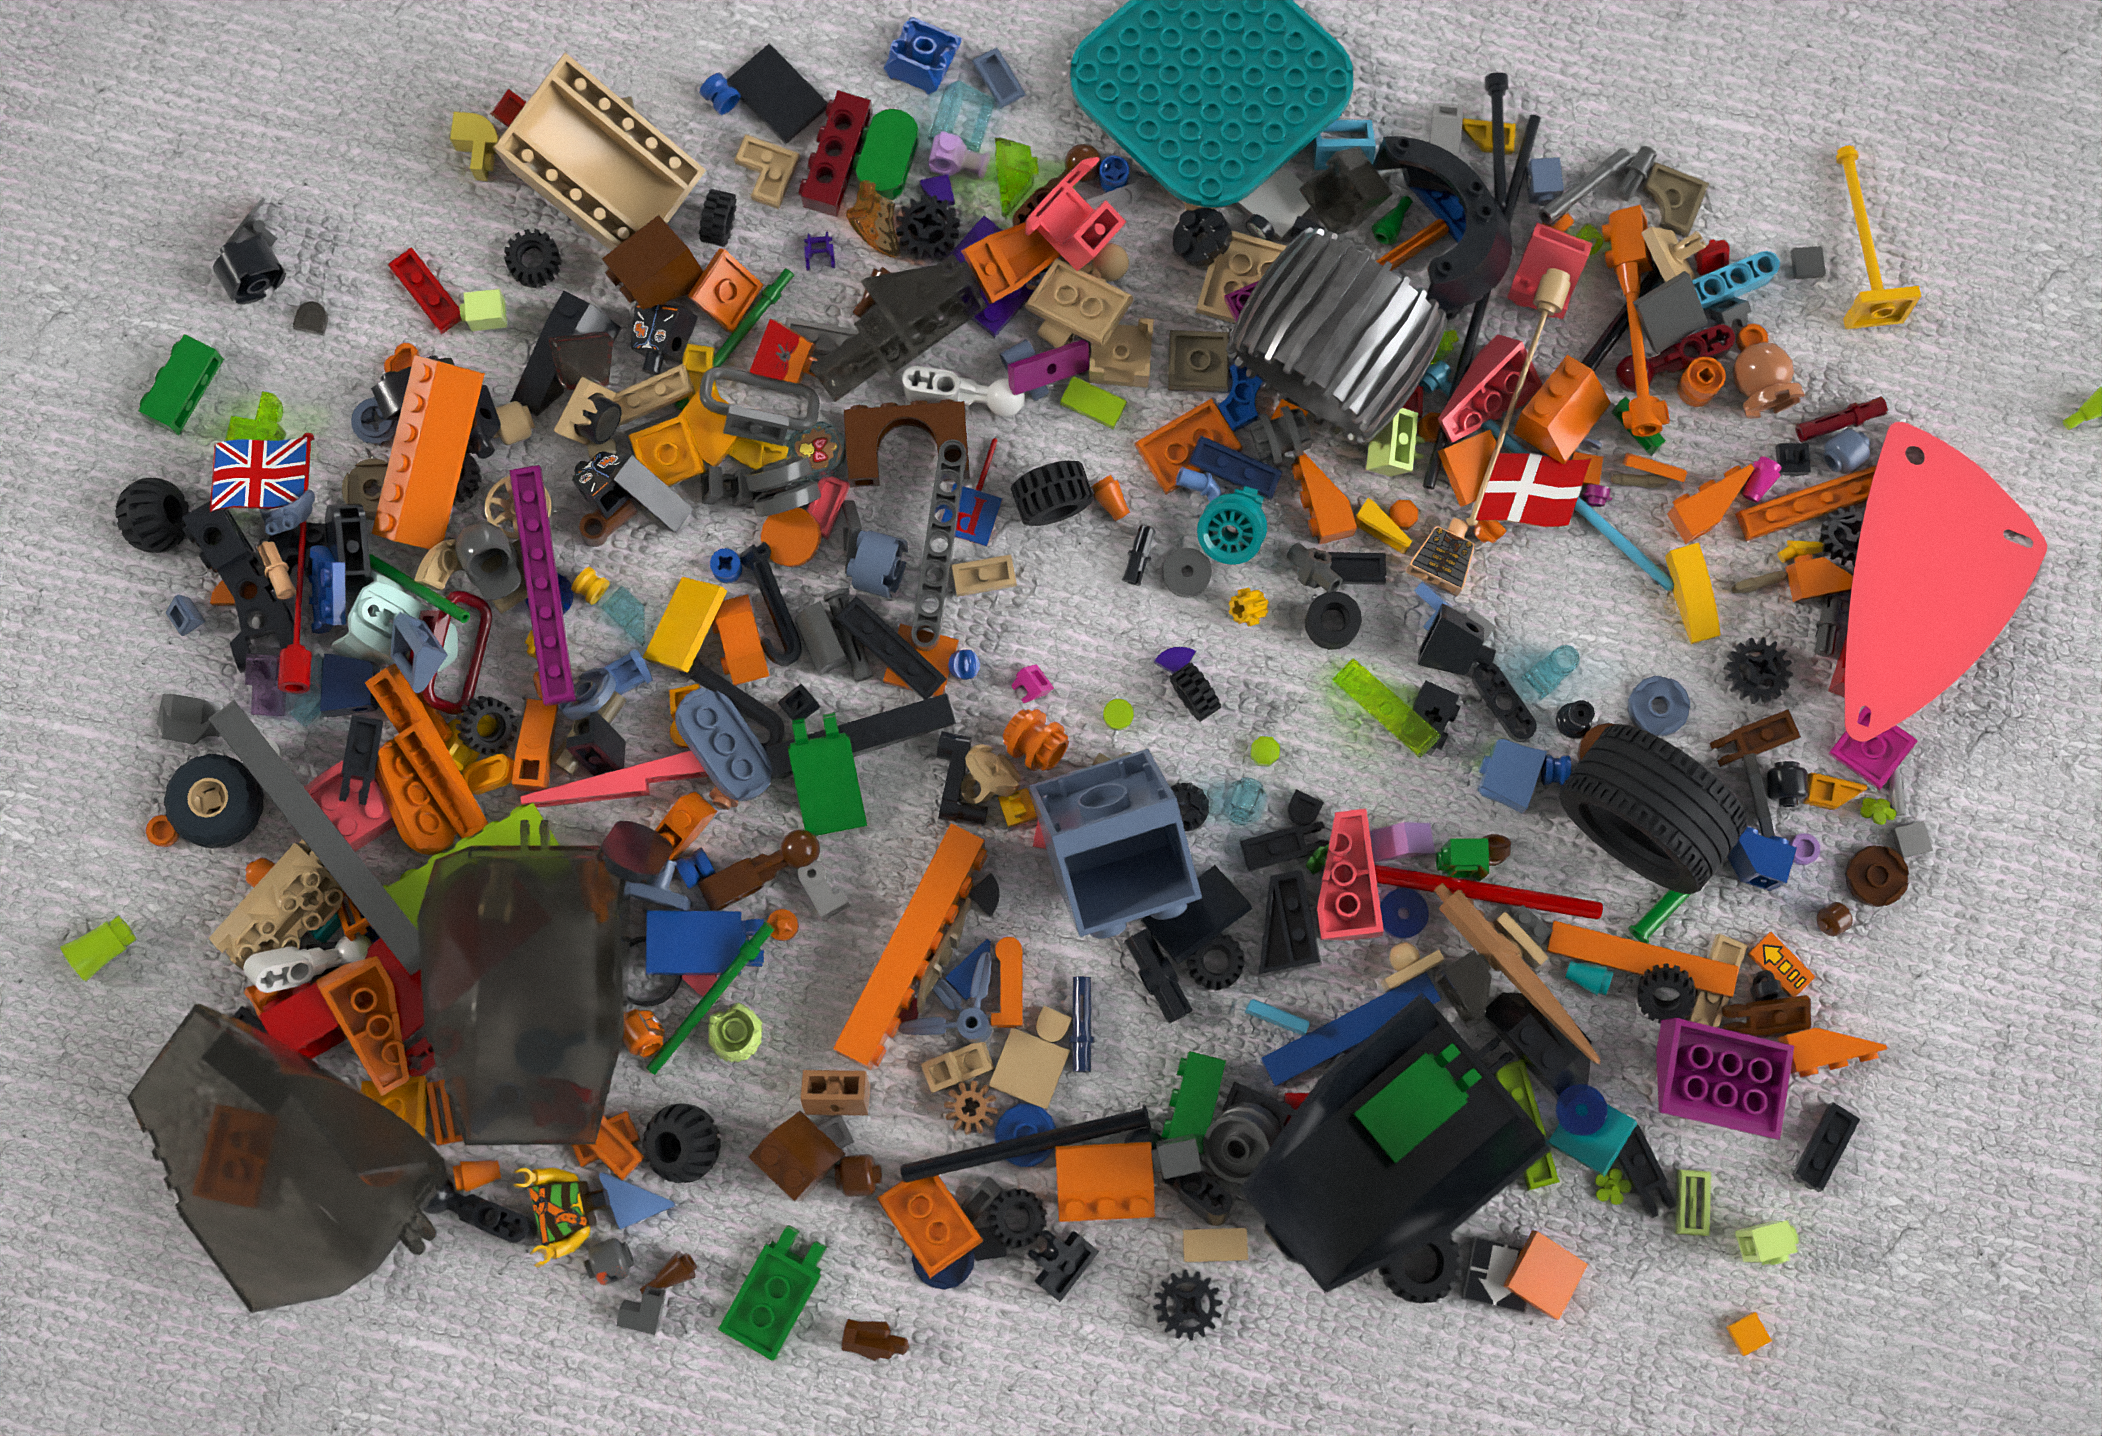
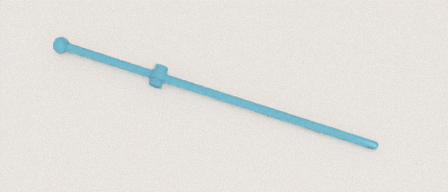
(1437, 378)

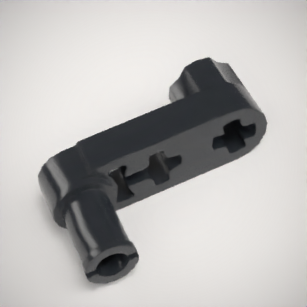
(955, 748)

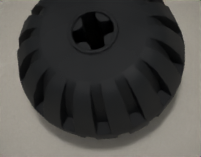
(152, 515)
(681, 1143)

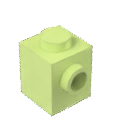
(484, 310)

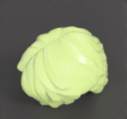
(735, 1033)

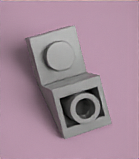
(1447, 126)

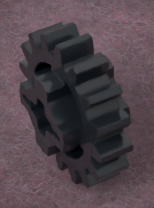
(917, 223)
(1842, 534)
(1747, 666)
(1197, 1293)

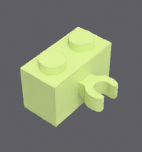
(1394, 447)

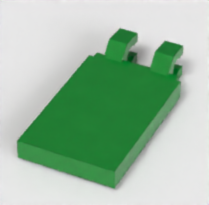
(826, 779)
(1415, 1103)
(773, 1295)

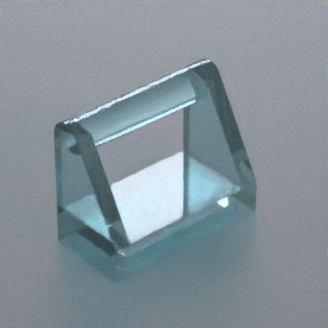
(949, 109)

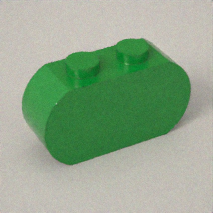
(887, 152)

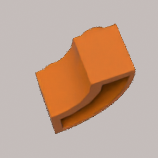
(740, 641)

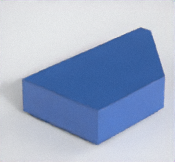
(962, 975)

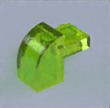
(265, 423)

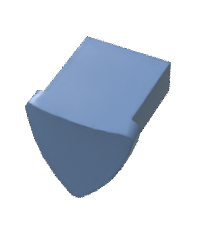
(1429, 595)
(629, 672)

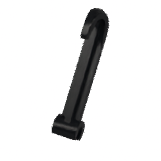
(757, 560)
(740, 699)

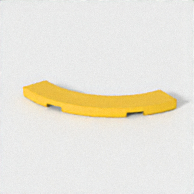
(746, 451)

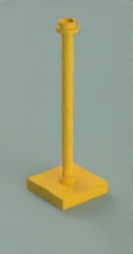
(1879, 305)

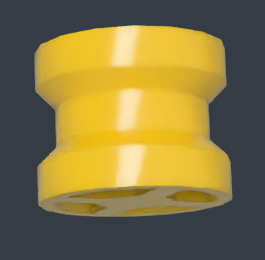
(590, 585)

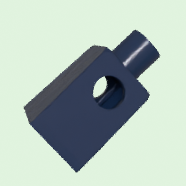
(345, 686)

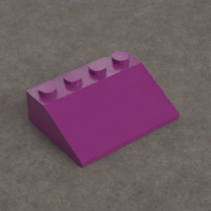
(1722, 1077)

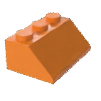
(1563, 410)
(1105, 1181)

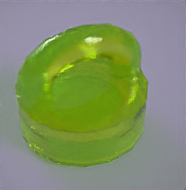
(1588, 232)

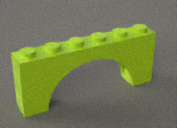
(411, 887)

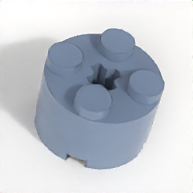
(878, 563)

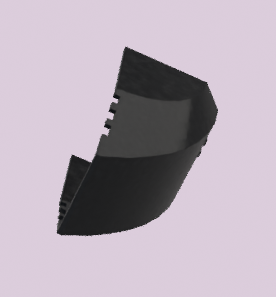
(1342, 1197)

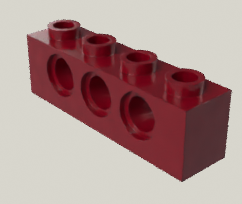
(829, 196)

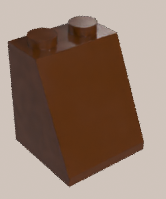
(653, 266)
(797, 1156)

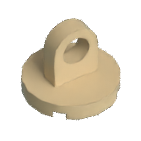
(993, 772)

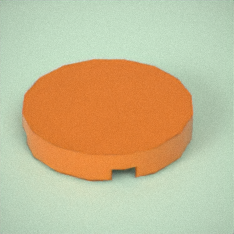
(792, 537)

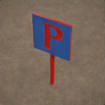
(977, 509)

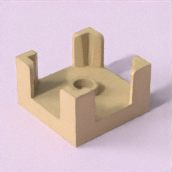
(1124, 356)

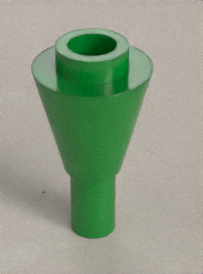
(1388, 227)

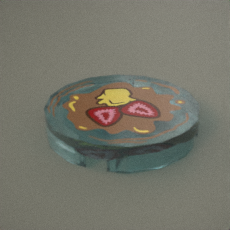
(822, 445)

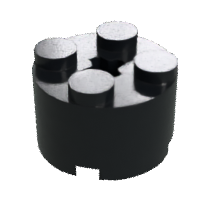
(248, 270)

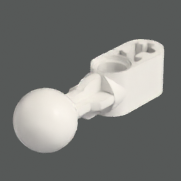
(997, 395)
(274, 970)

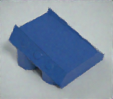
(921, 55)

